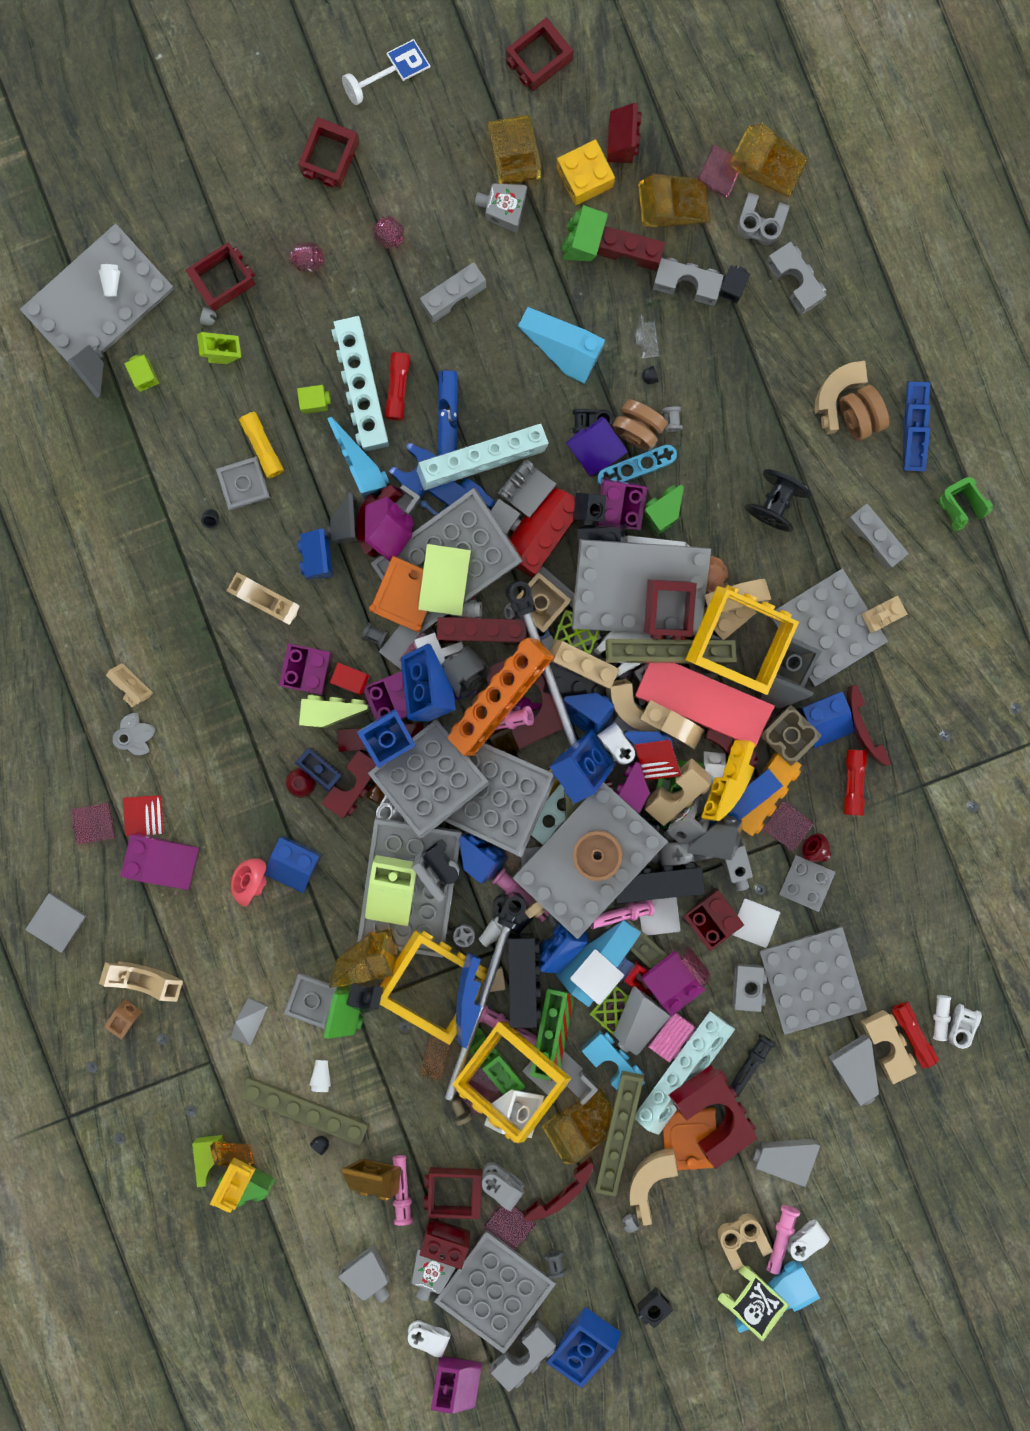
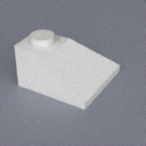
(517, 1107)

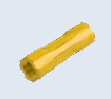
(261, 445)

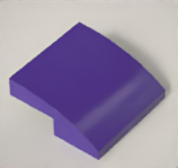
(596, 446)

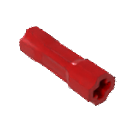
(397, 384)
(855, 782)
(921, 1048)

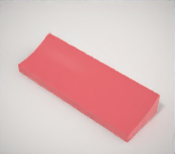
(704, 701)

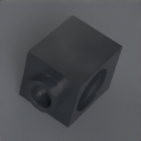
(734, 283)
(589, 508)
(654, 1298)

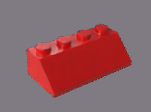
(543, 531)

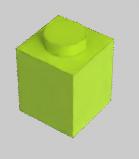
(141, 372)
(313, 399)

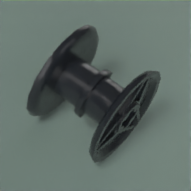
(778, 500)

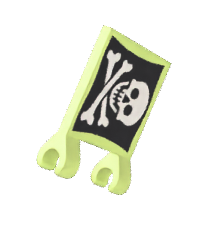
(757, 1305)

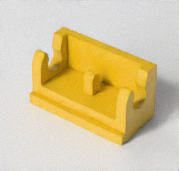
(232, 1185)

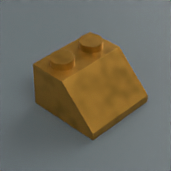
(373, 1178)

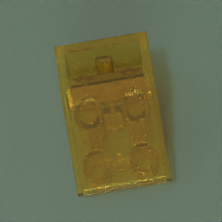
(514, 150)
(769, 159)
(673, 201)
(367, 960)
(580, 1128)

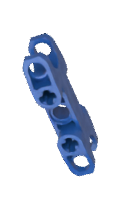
(446, 493)

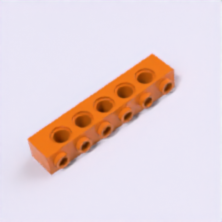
(538, 659)

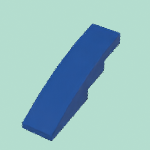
(916, 426)
(755, 794)
(467, 1008)

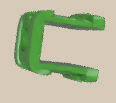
(979, 504)

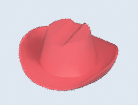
(248, 880)

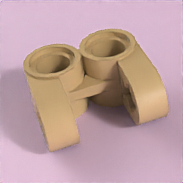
(741, 1237)

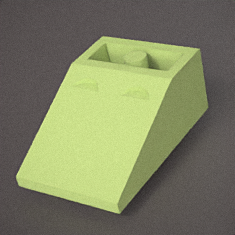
(327, 713)
(390, 890)

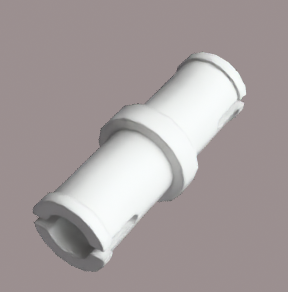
(942, 1018)

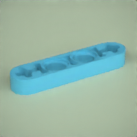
(635, 463)

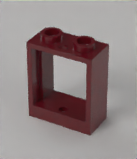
(554, 39)
(334, 132)
(210, 262)
(651, 608)
(457, 1212)
(446, 1240)

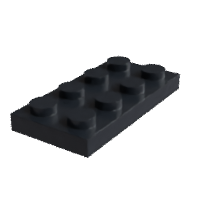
(573, 684)

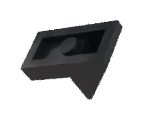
(365, 998)

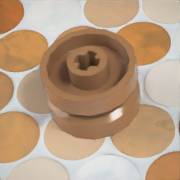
(864, 412)
(639, 425)
(585, 860)

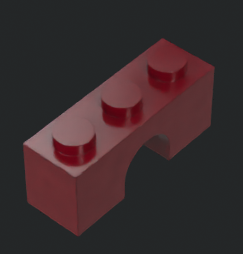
(643, 250)
(342, 801)

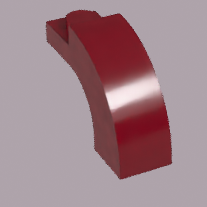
(392, 493)

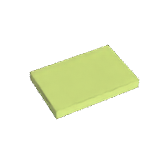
(444, 579)

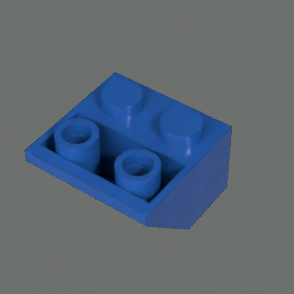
(481, 858)
(560, 949)

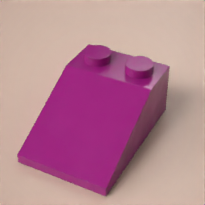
(159, 861)

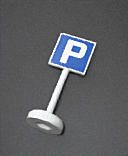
(406, 60)

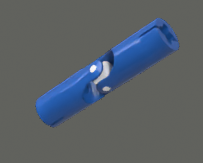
(447, 418)

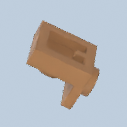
(122, 1019)

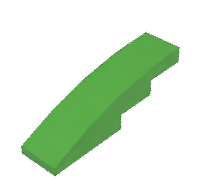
(496, 1066)

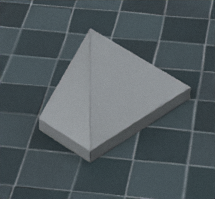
(249, 1021)

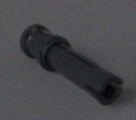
(754, 1054)

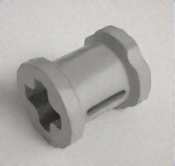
(672, 417)

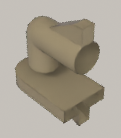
(461, 1116)

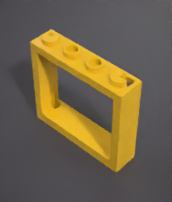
(775, 653)
(446, 1035)
(482, 1105)

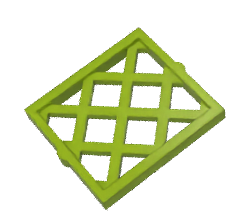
(561, 627)
(604, 1023)

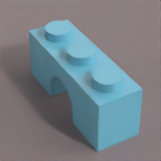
(601, 1049)

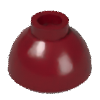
(300, 783)
(816, 848)

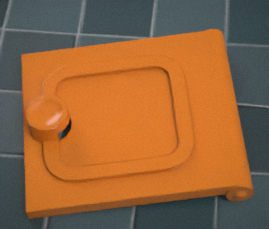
(400, 595)
(685, 1135)

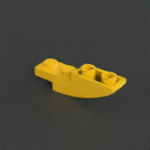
(728, 790)

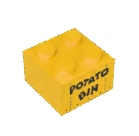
(585, 172)

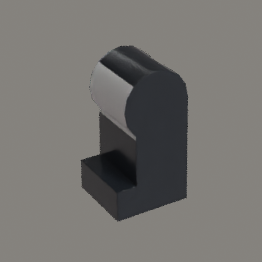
(440, 862)

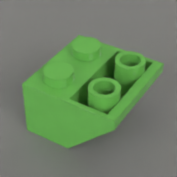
(584, 234)
(663, 512)
(257, 1188)

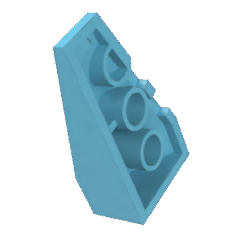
(565, 344)
(363, 469)
(612, 944)
(792, 1286)

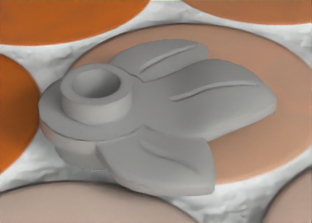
(137, 735)

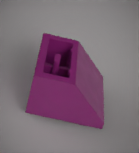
(623, 503)
(306, 669)
(386, 696)
(634, 789)
(455, 1385)

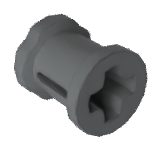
(375, 635)
(558, 1271)

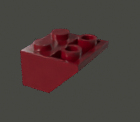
(623, 134)
(713, 919)

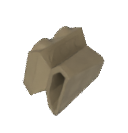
(790, 735)

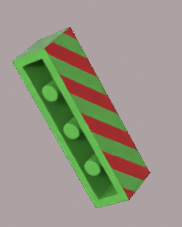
(553, 1028)

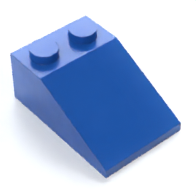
(426, 685)
(583, 767)
(584, 1347)

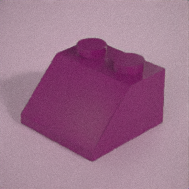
(387, 527)
(672, 983)

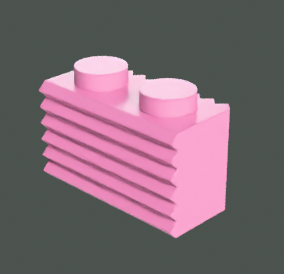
(671, 1037)

